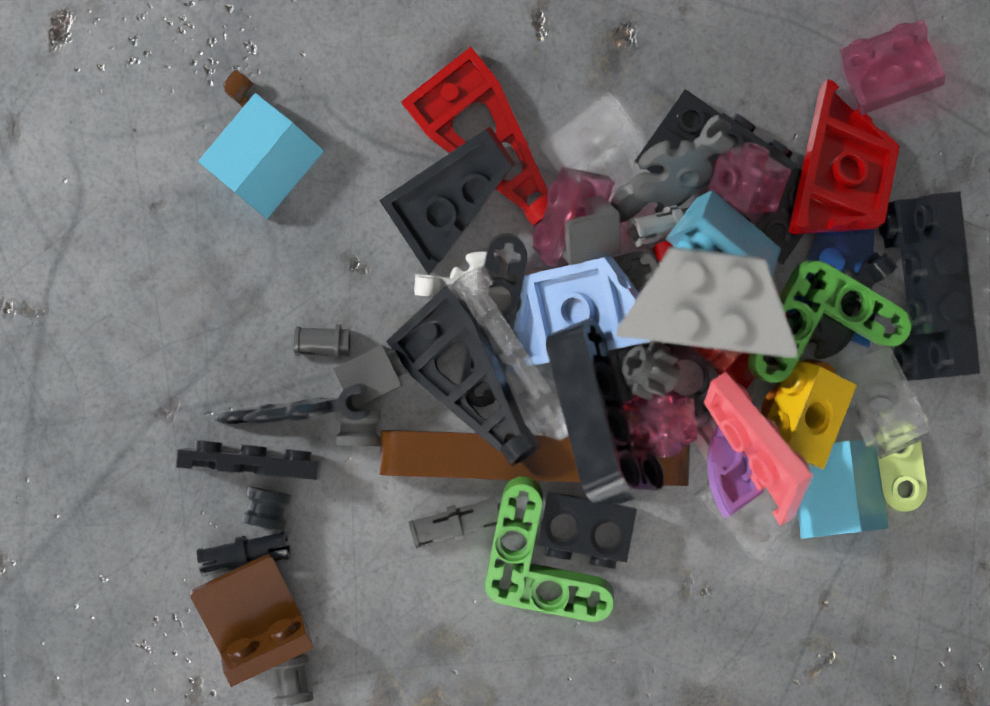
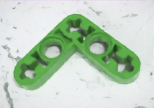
(828, 301)
(529, 576)

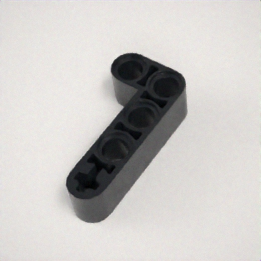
(596, 418)

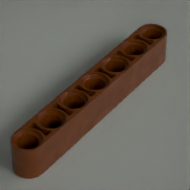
(472, 457)

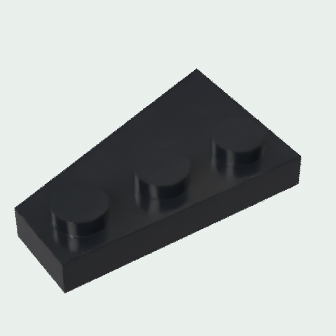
(249, 459)

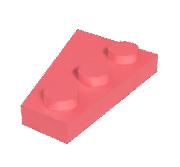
(769, 457)

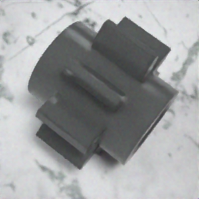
(651, 370)

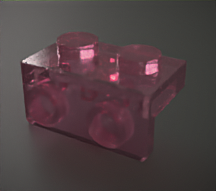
(890, 67)
(565, 203)

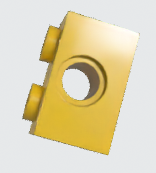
(811, 411)

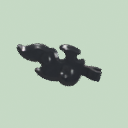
(830, 334)
(298, 410)

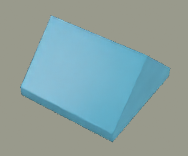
(261, 155)
(844, 494)

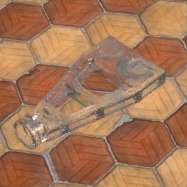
(591, 135)
(521, 373)

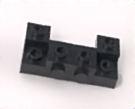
(686, 123)
(936, 286)

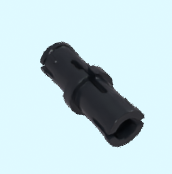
(241, 552)

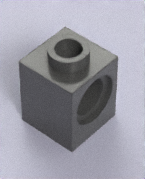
(374, 369)

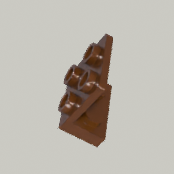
(252, 619)

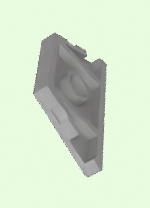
(711, 303)

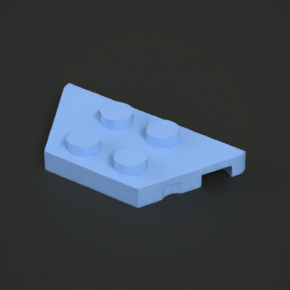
(570, 295)

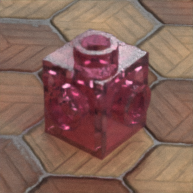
(749, 179)
(662, 423)

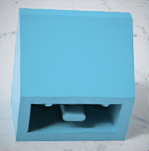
(718, 227)

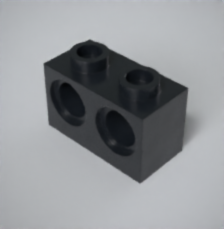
(588, 518)

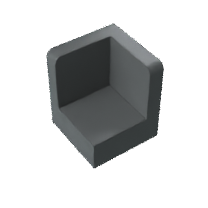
(594, 234)

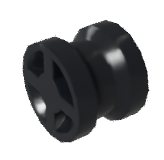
(266, 508)

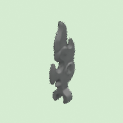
(683, 172)

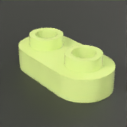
(903, 467)

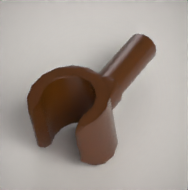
(237, 86)

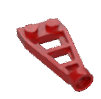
(450, 94)

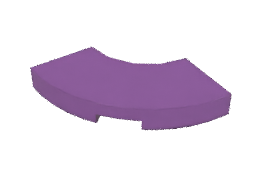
(729, 475)

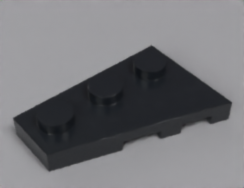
(447, 196)

